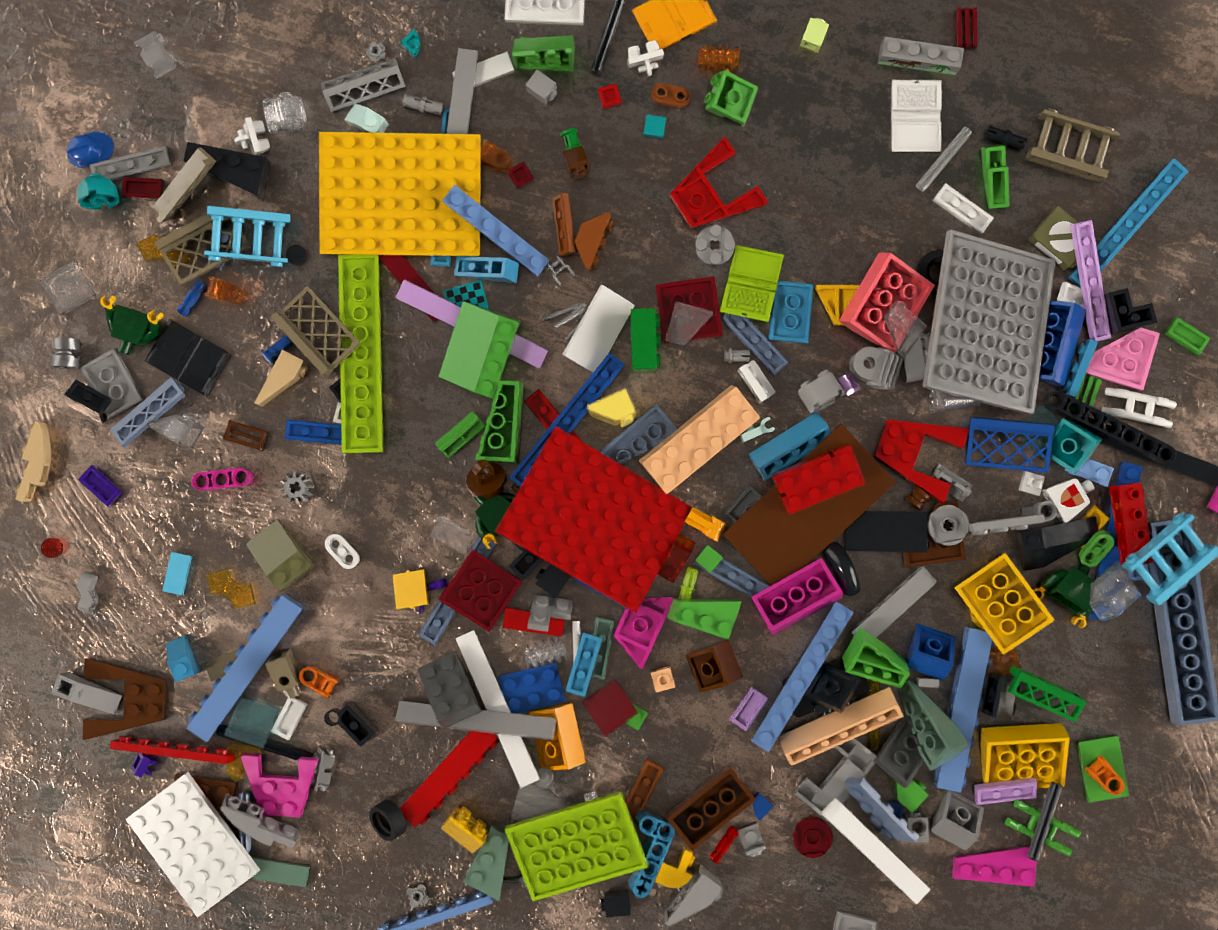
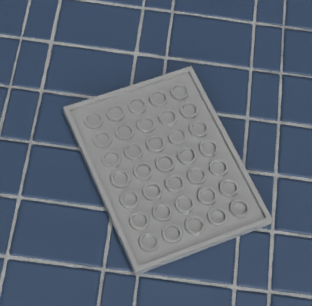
(989, 323)

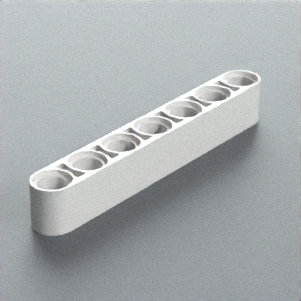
(875, 850)

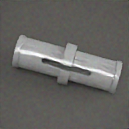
(423, 104)

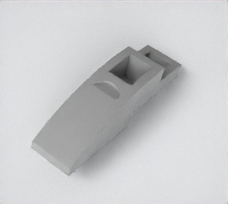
(251, 821)

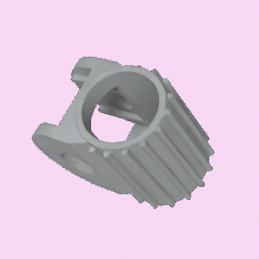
(883, 371)

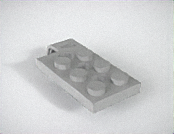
(1030, 515)

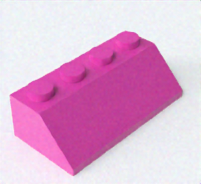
(797, 597)

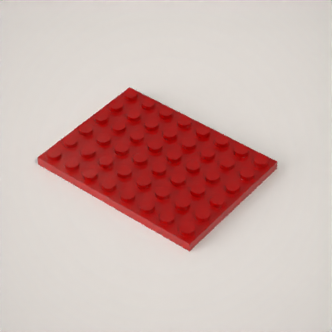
(594, 519)

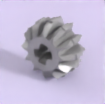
(297, 495)

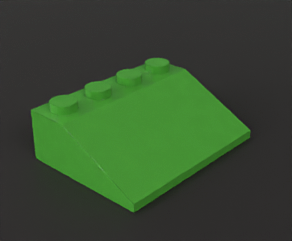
(479, 349)

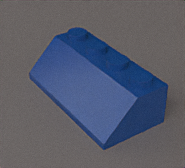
(1060, 341)

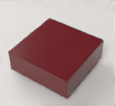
(520, 175)

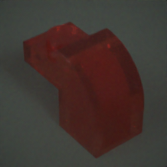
(676, 558)

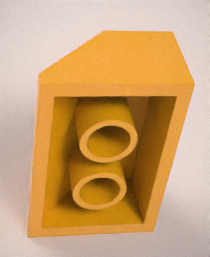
(566, 748)

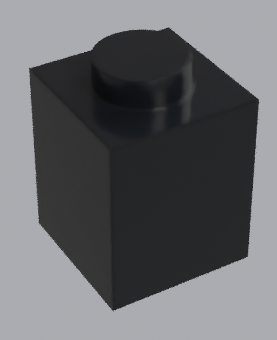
(616, 903)

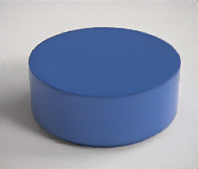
(898, 808)

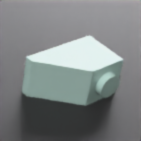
(366, 120)

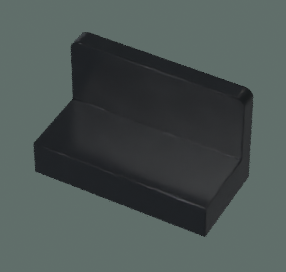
(87, 400)

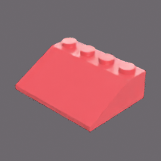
(884, 284)

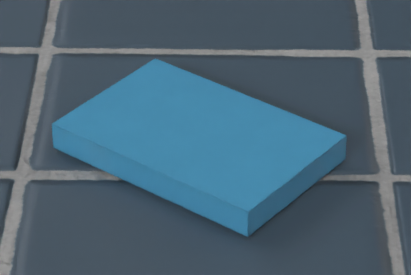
(791, 312)

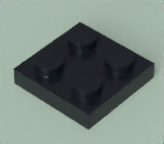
(832, 688)

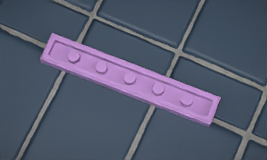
(1090, 280)

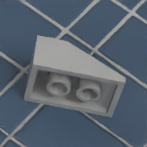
(694, 896)

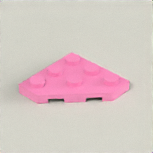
(1125, 359)

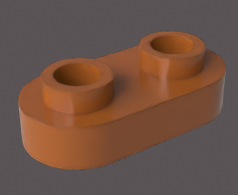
(670, 97)

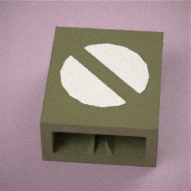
(1055, 238)

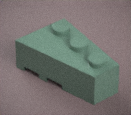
(489, 864)

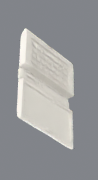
(915, 116)

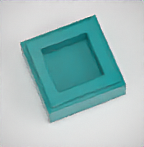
(654, 126)

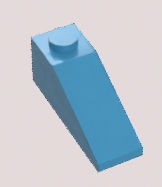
(487, 268)

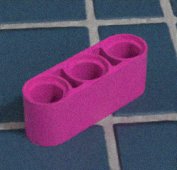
(213, 479)

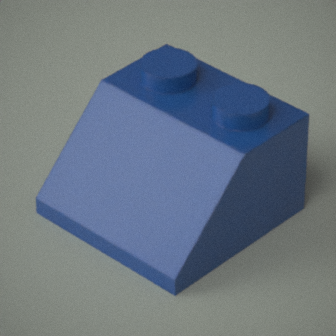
(931, 652)

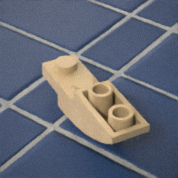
(38, 453)

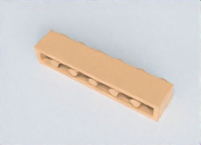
(839, 728)

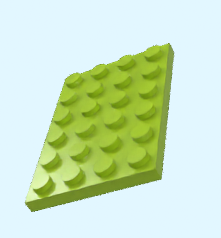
(576, 846)

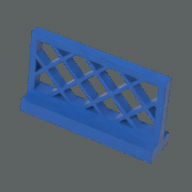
(1010, 426)

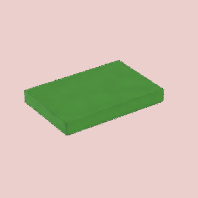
(1110, 750)

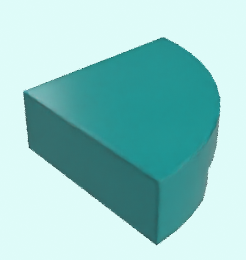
(412, 43)

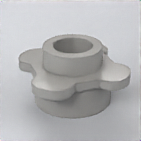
(420, 889)

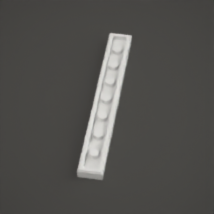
(495, 701)

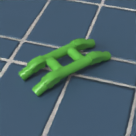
(1029, 830)

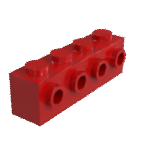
(1130, 519)

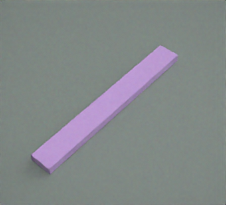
(448, 312)

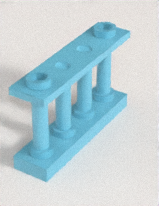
(258, 219)
(1189, 567)

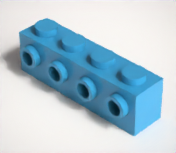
(792, 444)

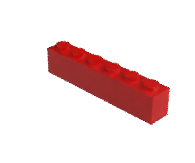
(446, 775)

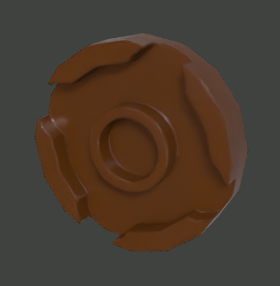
(486, 479)

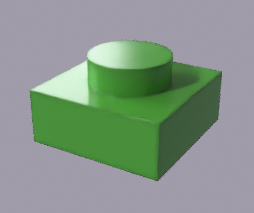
(638, 719)

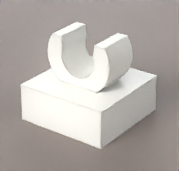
(1031, 483)

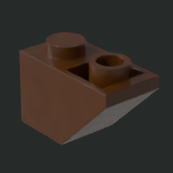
(576, 162)

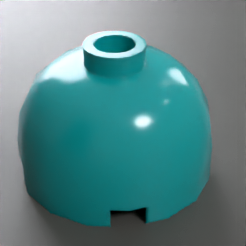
(96, 192)

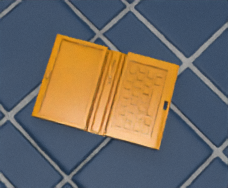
(673, 19)

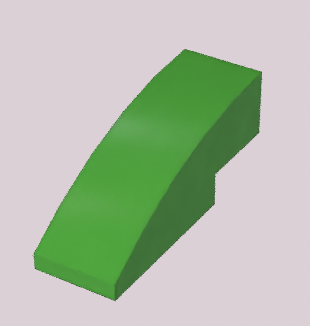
(995, 176)

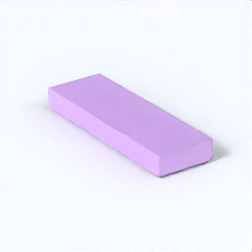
(1005, 791)

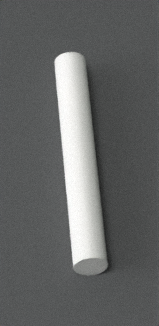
(576, 637)

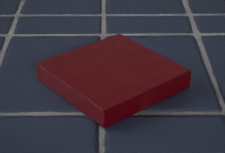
(610, 708)

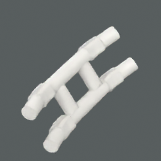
(1128, 412)

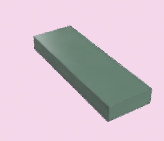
(602, 628)
(281, 872)

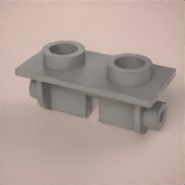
(959, 487)
(322, 778)

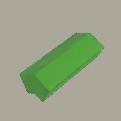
(460, 434)

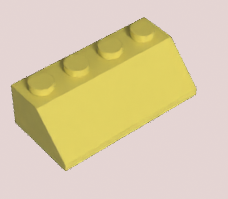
(614, 409)

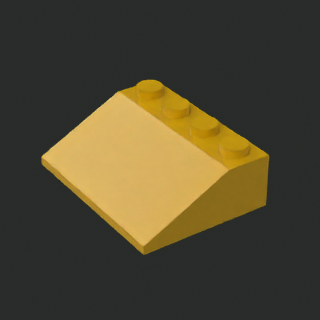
(1004, 603)
(1025, 753)

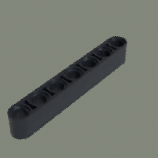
(1118, 427)

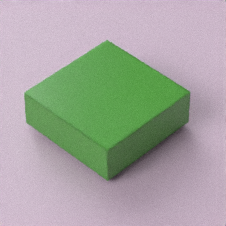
(709, 558)

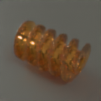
(718, 57)

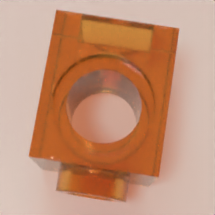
(1003, 669)

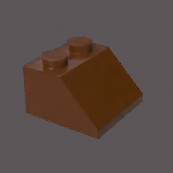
(714, 666)

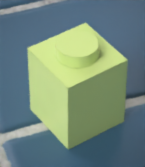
(814, 34)

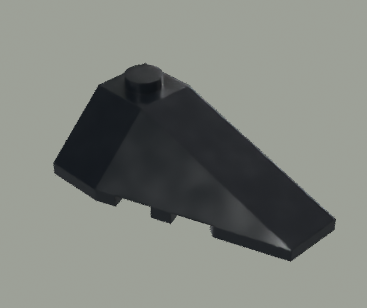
(1049, 543)

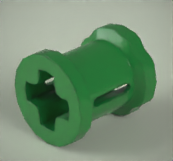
(570, 138)

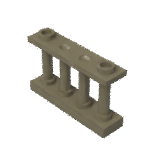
(1076, 165)

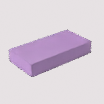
(748, 708)

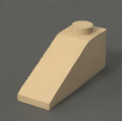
(284, 374)

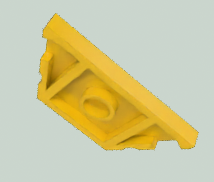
(836, 299)

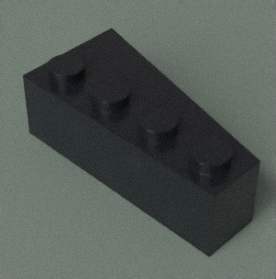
(236, 169)

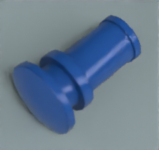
(274, 351)

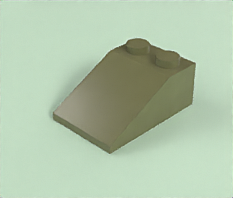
(279, 556)

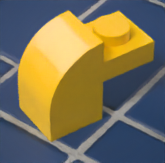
(676, 875)

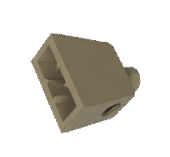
(284, 672)

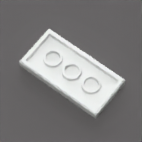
(545, 11)
(598, 329)

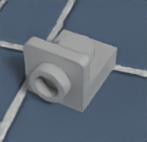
(751, 839)

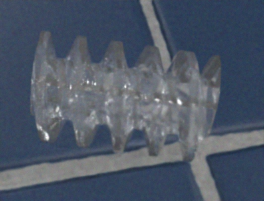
(545, 652)

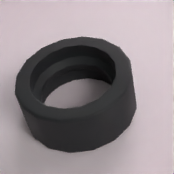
(387, 820)

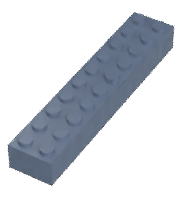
(1184, 640)

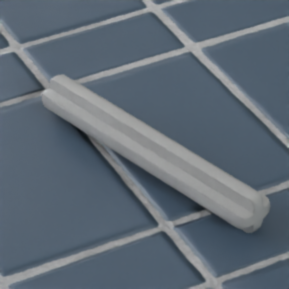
(943, 159)

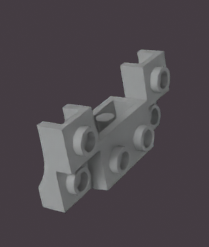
(855, 763)

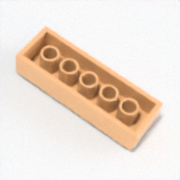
(699, 439)

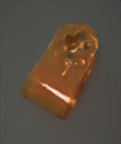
(492, 154)
(221, 291)

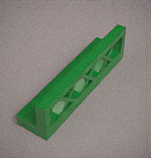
(1046, 687)

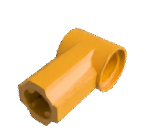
(708, 525)

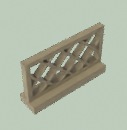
(190, 232)
(307, 346)

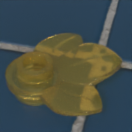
(236, 768)

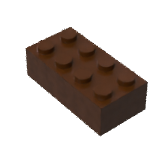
(710, 807)

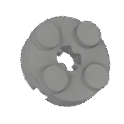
(714, 257)
(955, 516)

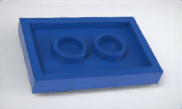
(532, 688)

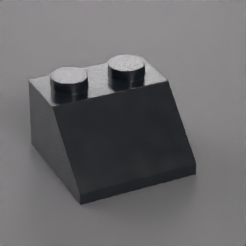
(997, 700)

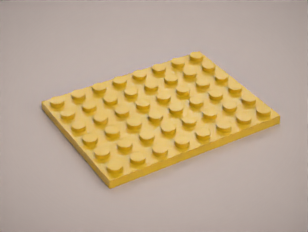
(389, 190)

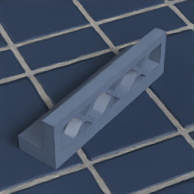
(150, 409)

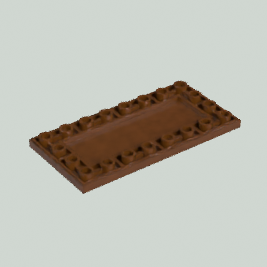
(785, 542)

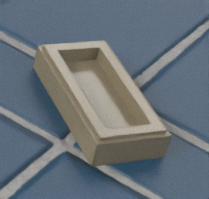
(216, 666)

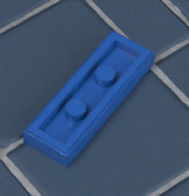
(313, 432)

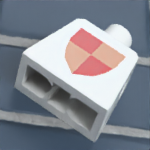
(1068, 497)

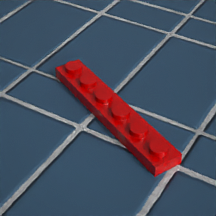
(163, 748)

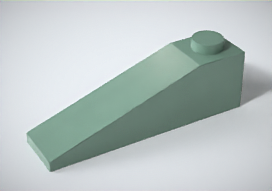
(937, 734)

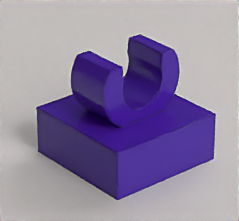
(140, 764)

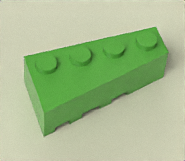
(503, 425)

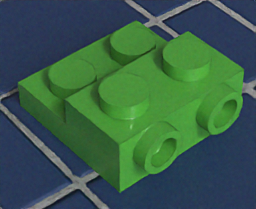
(730, 97)

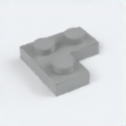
(545, 607)

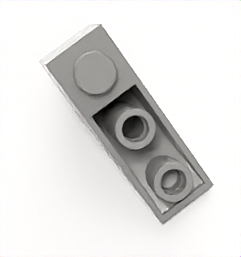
(86, 693)

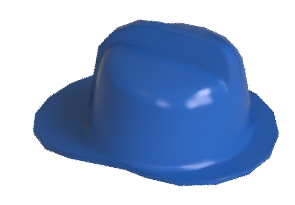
(89, 149)

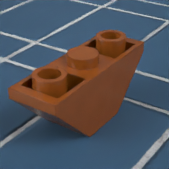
(591, 239)

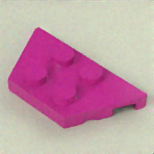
(640, 629)

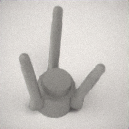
(578, 312)

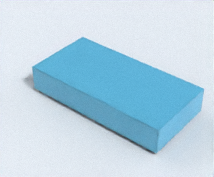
(177, 573)

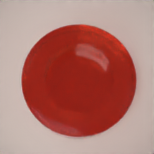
(51, 547)

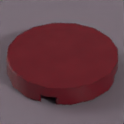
(812, 837)

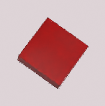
(609, 96)

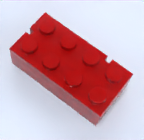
(818, 478)

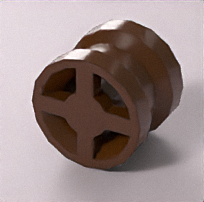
(918, 498)

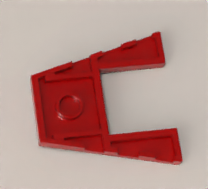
(698, 199)
(901, 445)

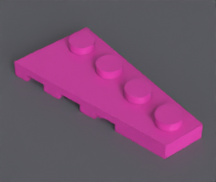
(997, 866)

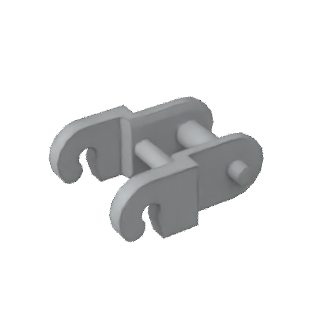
(560, 260)

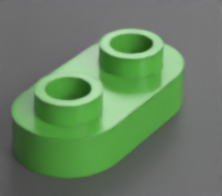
(1097, 548)

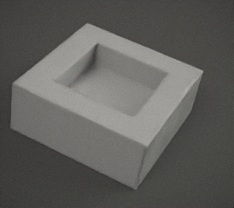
(926, 682)

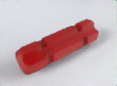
(724, 844)

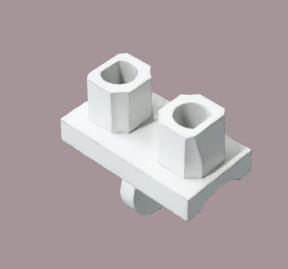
(636, 59)
(251, 129)

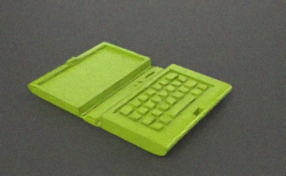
(752, 283)

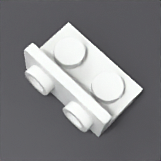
(756, 381)

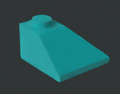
(1072, 445)

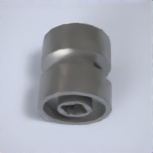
(65, 353)

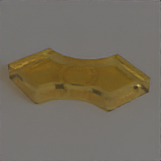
(150, 251)
(237, 593)

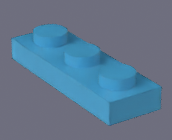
(1079, 367)
(583, 664)

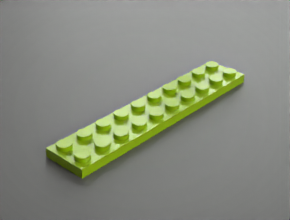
(363, 367)

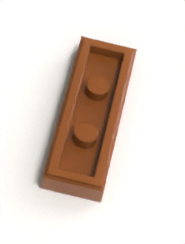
(563, 224)
(643, 787)

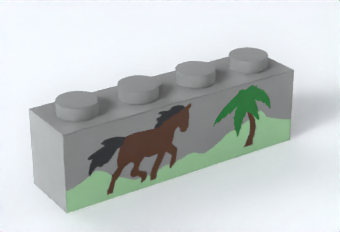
(920, 55)

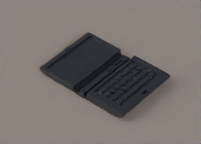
(187, 357)

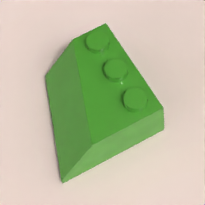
(544, 53)

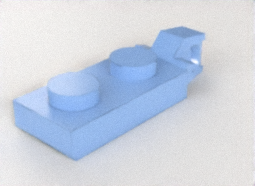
(1095, 472)

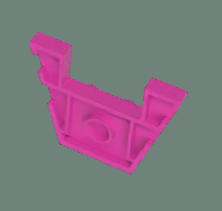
(278, 793)

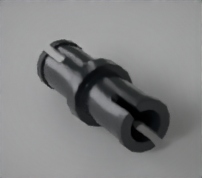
(1005, 137)

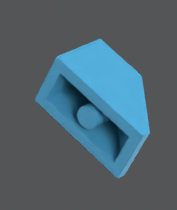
(181, 659)

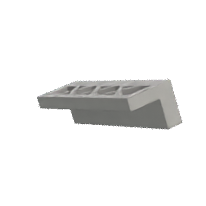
(359, 78)

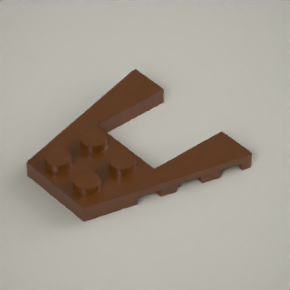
(143, 699)

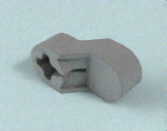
(86, 588)

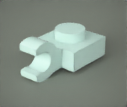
(752, 432)

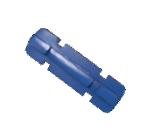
(191, 298)

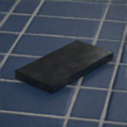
(888, 532)

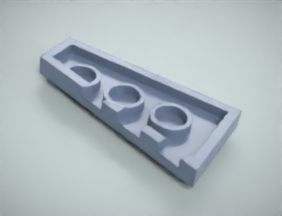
(640, 436)
(878, 812)

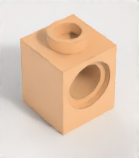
(662, 679)

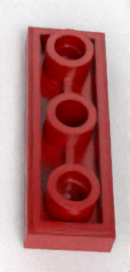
(519, 619)

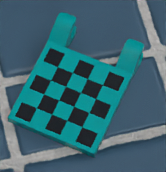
(470, 293)

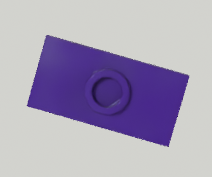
(100, 485)

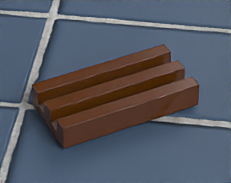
(262, 440)

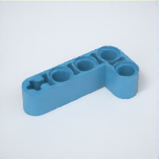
(656, 857)

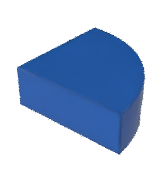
(761, 806)

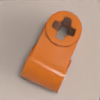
(320, 680)
(1103, 773)

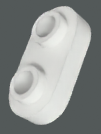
(340, 554)

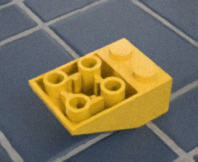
(465, 829)

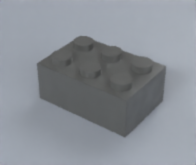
(448, 690)

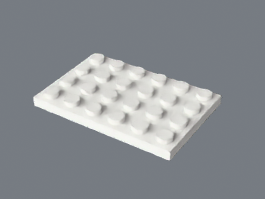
(192, 844)

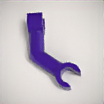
(432, 586)

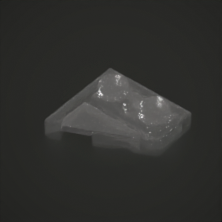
(686, 323)
(903, 327)

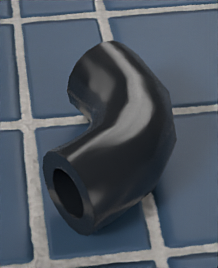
(843, 568)

